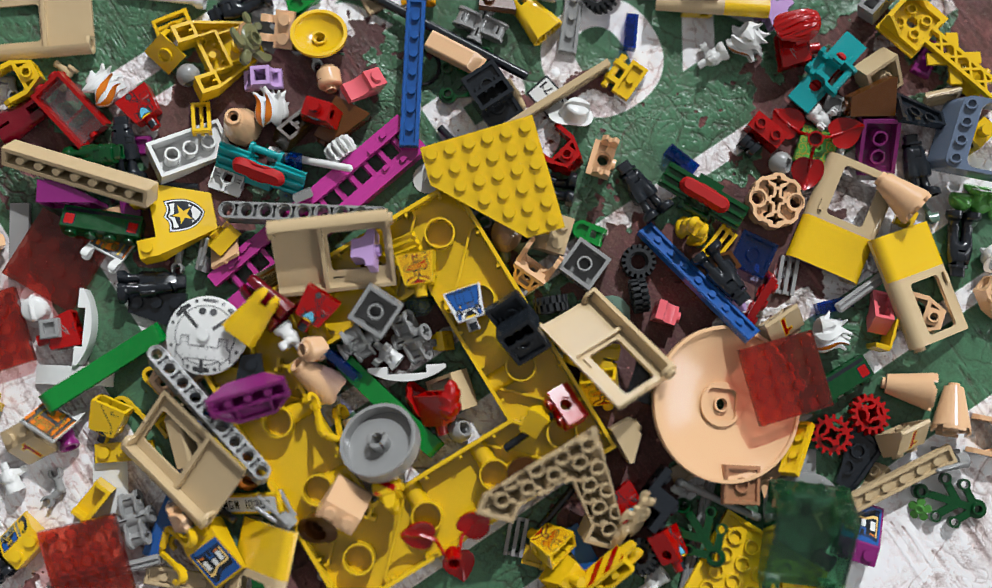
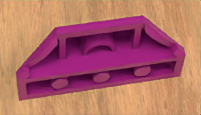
(248, 398)

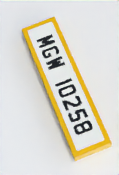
(244, 502)

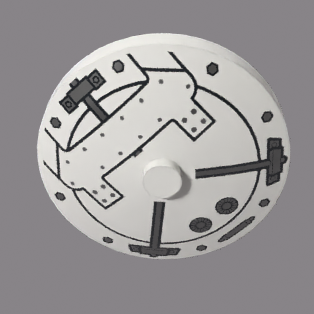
(199, 339)

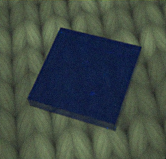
(754, 253)
(343, 365)

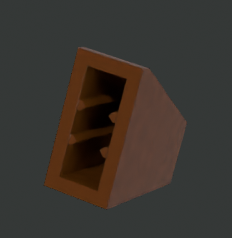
(872, 99)
(351, 120)

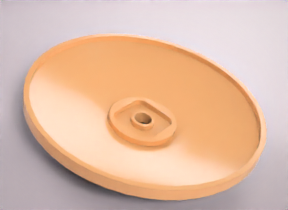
(693, 426)

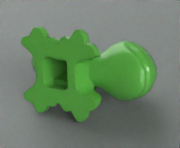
(977, 200)

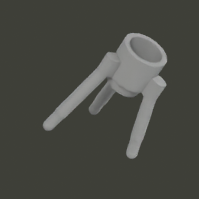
(203, 262)
(962, 458)
(283, 521)

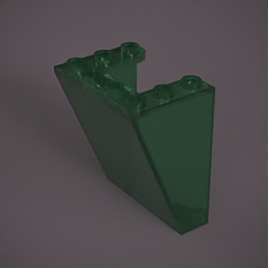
(808, 535)

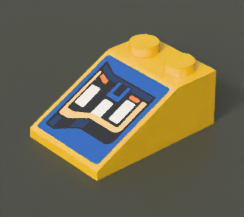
(215, 553)

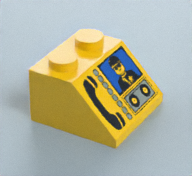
(20, 542)

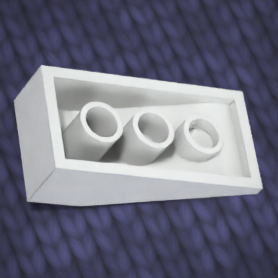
(182, 153)

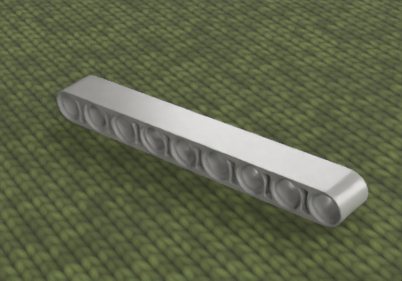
(278, 209)
(197, 409)

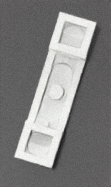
(90, 328)
(431, 370)
(57, 373)

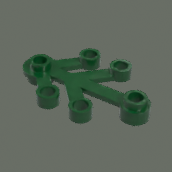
(454, 88)
(952, 501)
(703, 534)

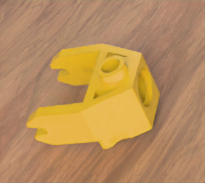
(29, 76)

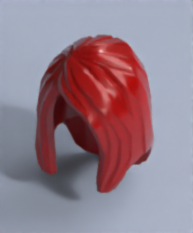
(797, 26)

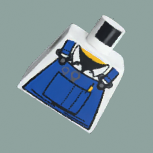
(466, 305)

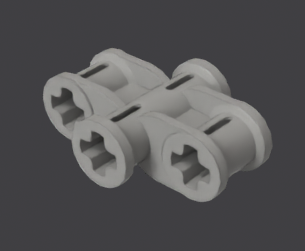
(480, 22)
(411, 337)
(357, 343)
(135, 519)

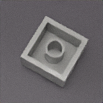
(583, 264)
(375, 310)

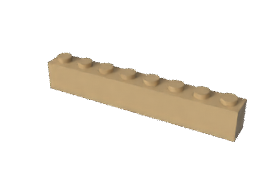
(79, 173)

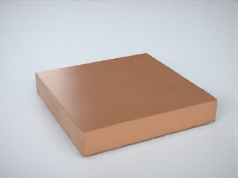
(740, 493)

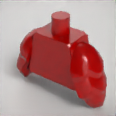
(434, 407)

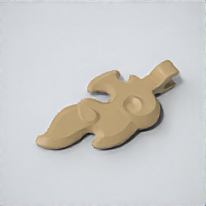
(636, 519)

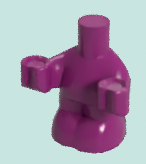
(68, 441)

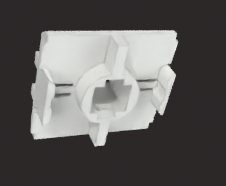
(231, 188)

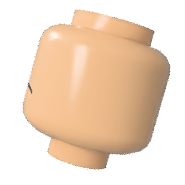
(329, 78)
(313, 348)

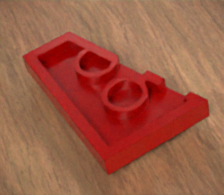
(762, 294)

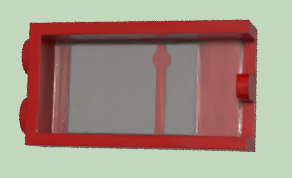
(70, 109)

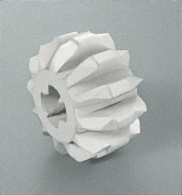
(339, 148)

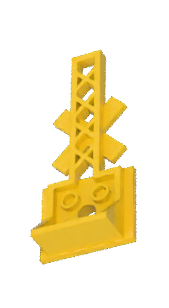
(926, 23)

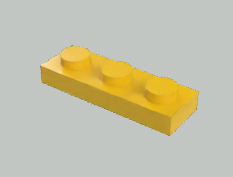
(112, 452)
(794, 458)

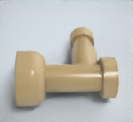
(70, 70)

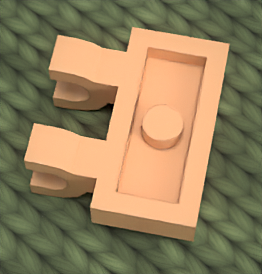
(283, 22)

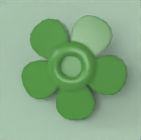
(919, 509)

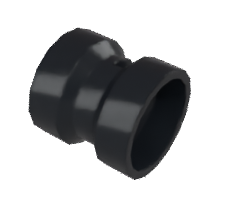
(749, 145)

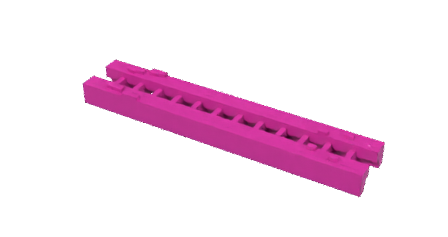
(361, 197)

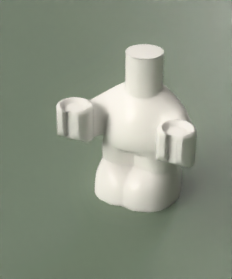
(713, 56)
(821, 118)
(289, 336)
(388, 355)
(11, 478)
(656, 579)

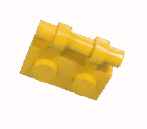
(628, 81)

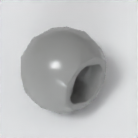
(186, 73)
(780, 162)
(459, 430)

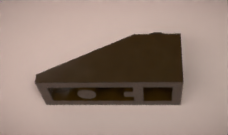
(291, 131)

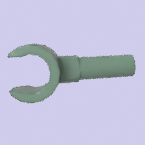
(931, 218)

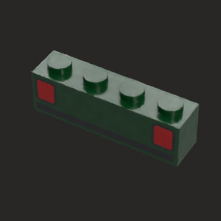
(102, 225)
(847, 376)

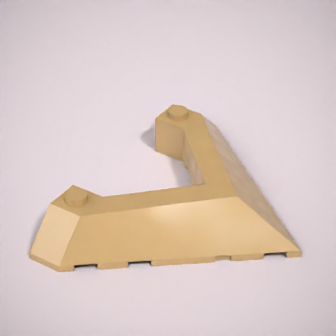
(576, 462)

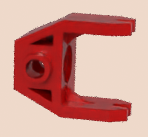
(568, 158)

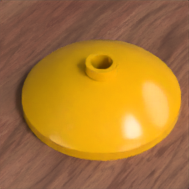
(318, 26)

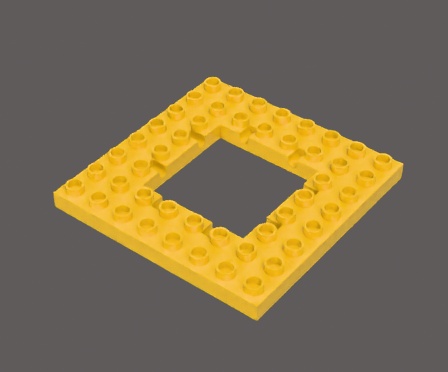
(308, 465)

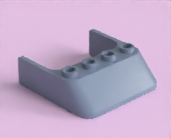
(954, 140)

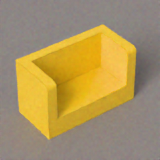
(93, 499)

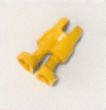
(694, 228)

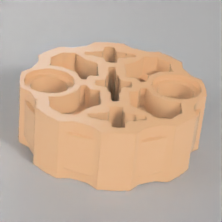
(766, 191)

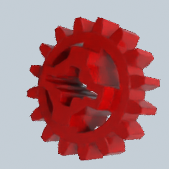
(872, 414)
(834, 443)

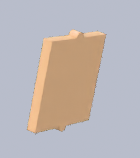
(231, 253)

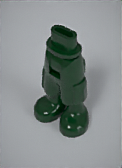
(100, 154)

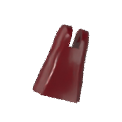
(20, 120)
(285, 306)

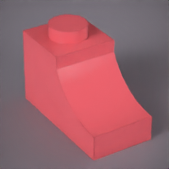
(364, 85)
(665, 313)
(880, 313)

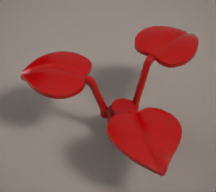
(806, 170)
(455, 561)

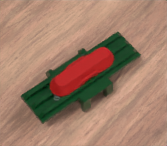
(707, 191)

